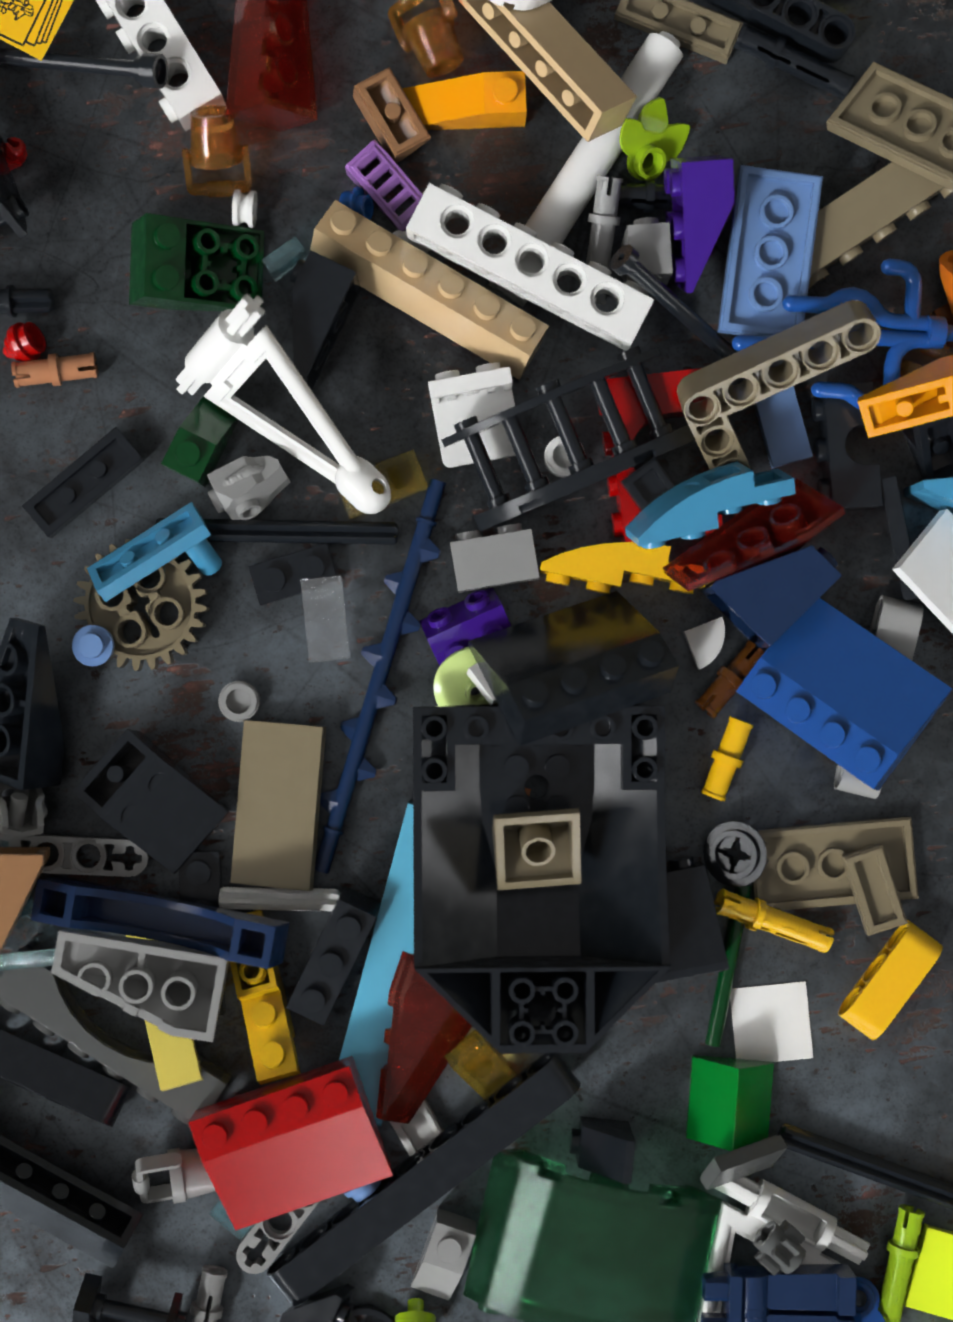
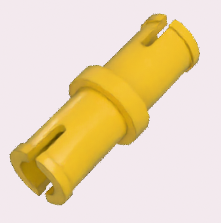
(727, 758)

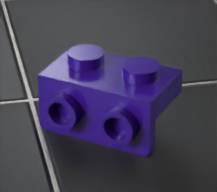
(454, 626)

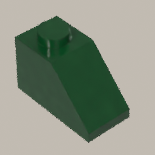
(200, 442)

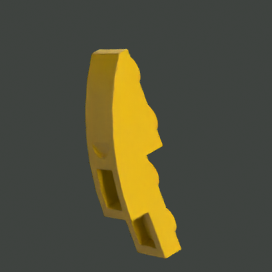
(605, 563)
(266, 1020)

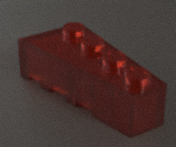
(271, 65)

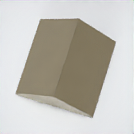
(537, 849)

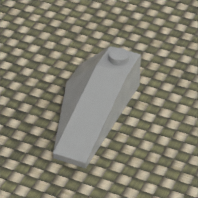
(147, 978)

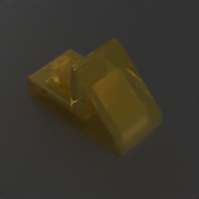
(480, 1064)

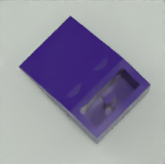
(700, 206)

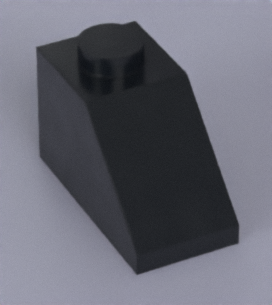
(604, 1148)

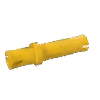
(758, 915)

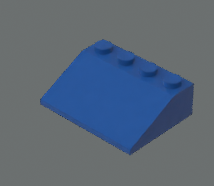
(845, 692)

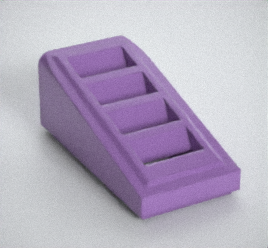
(361, 161)

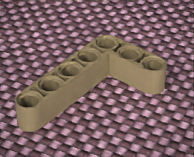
(764, 381)

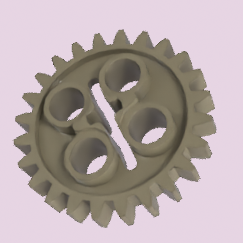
(173, 587)

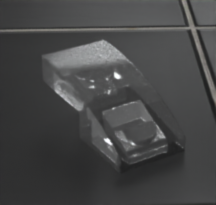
(325, 619)

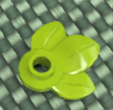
(652, 139)

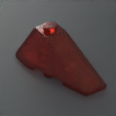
(756, 537)
(418, 1040)

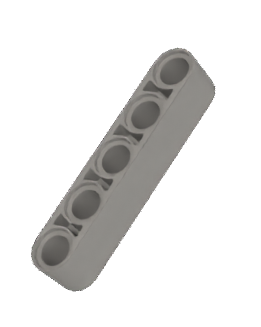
(899, 626)

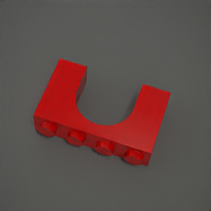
(634, 419)

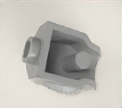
(246, 486)
(22, 812)

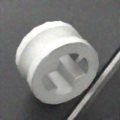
(244, 208)

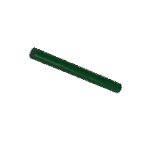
(725, 978)

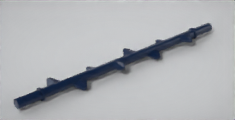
(378, 694)

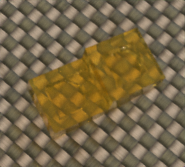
(403, 477)

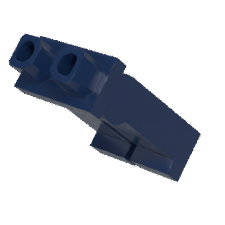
(804, 1295)

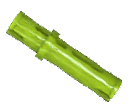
(902, 1254)

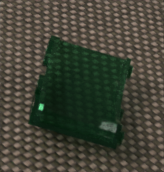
(588, 1247)

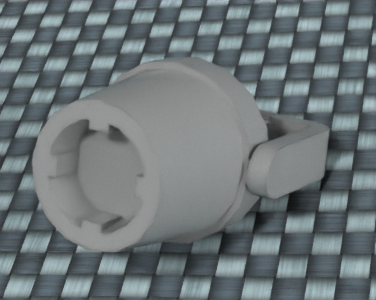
(186, 1176)

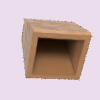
(18, 876)

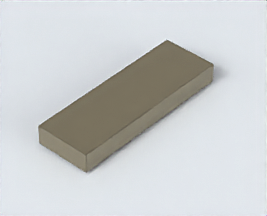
(690, 23)

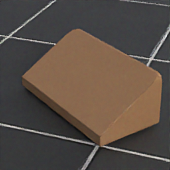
(390, 115)

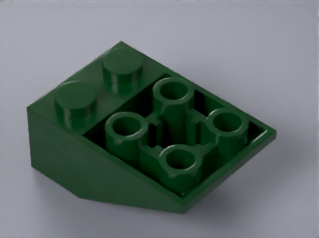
(193, 264)

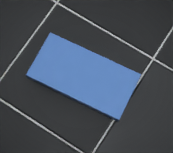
(768, 250)

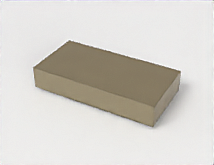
(874, 889)

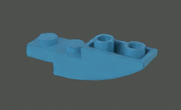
(693, 504)

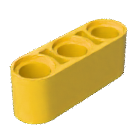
(890, 980)

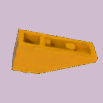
(472, 101)
(910, 400)

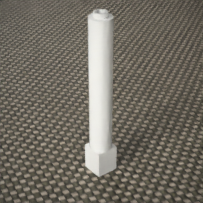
(577, 178)

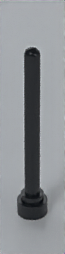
(148, 69)

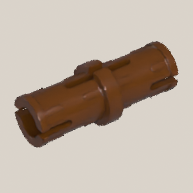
(729, 680)

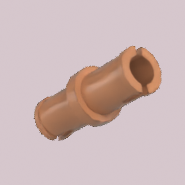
(54, 369)

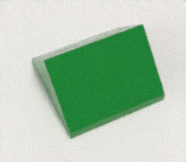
(729, 1101)

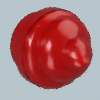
(24, 342)

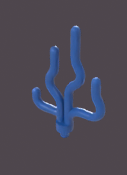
(906, 333)

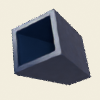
(775, 594)

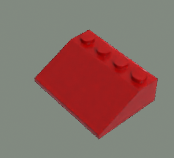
(290, 1143)

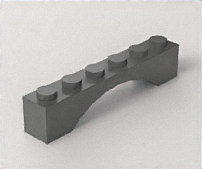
(56, 1011)

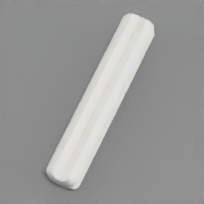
(277, 899)

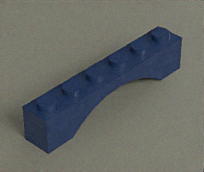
(206, 928)

